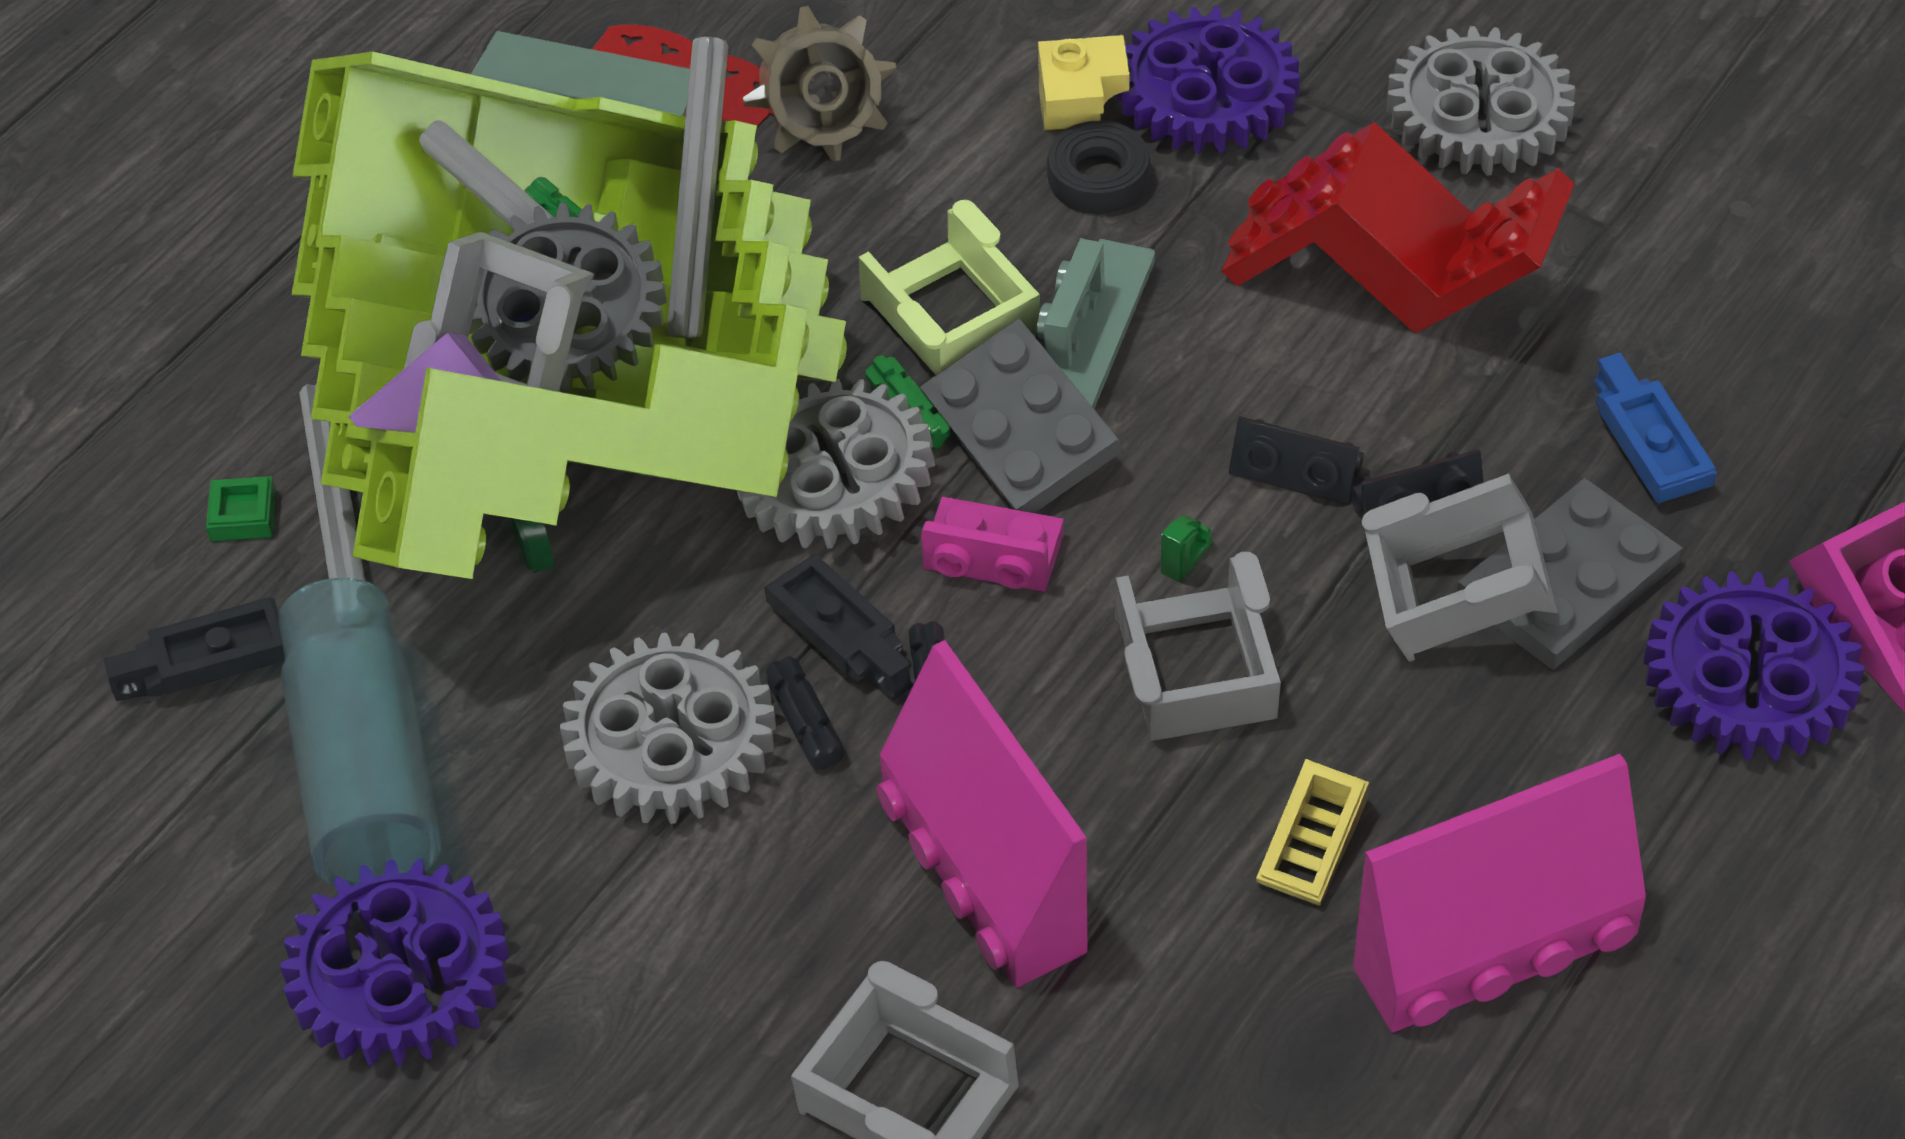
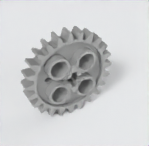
(1521, 96)
(868, 438)
(668, 727)

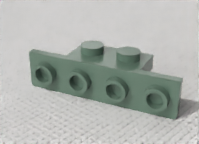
(1093, 310)

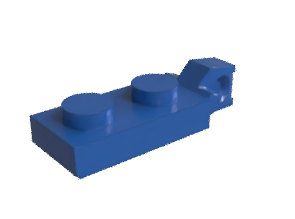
(1651, 432)

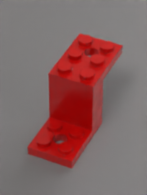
(1398, 228)

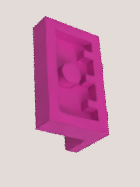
(992, 544)

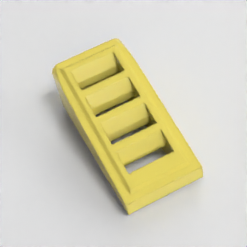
(1329, 786)

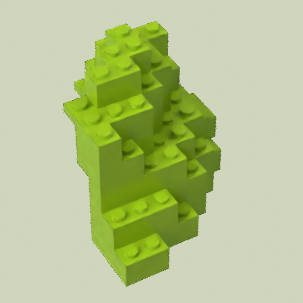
(373, 265)

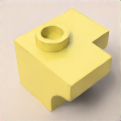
(1080, 78)

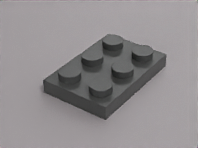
(1021, 419)
(1597, 566)

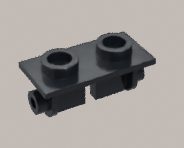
(1295, 460)
(1432, 479)

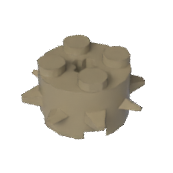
(847, 101)

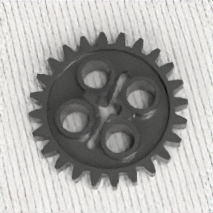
(618, 306)

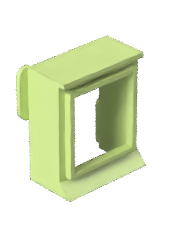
(974, 250)

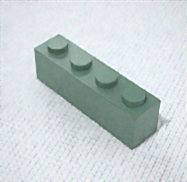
(584, 72)

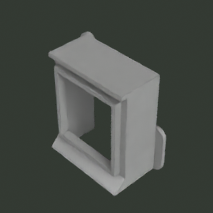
(460, 289)
(1419, 530)
(1212, 704)
(907, 1008)

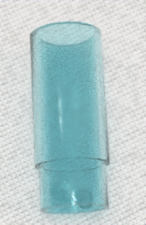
(355, 732)

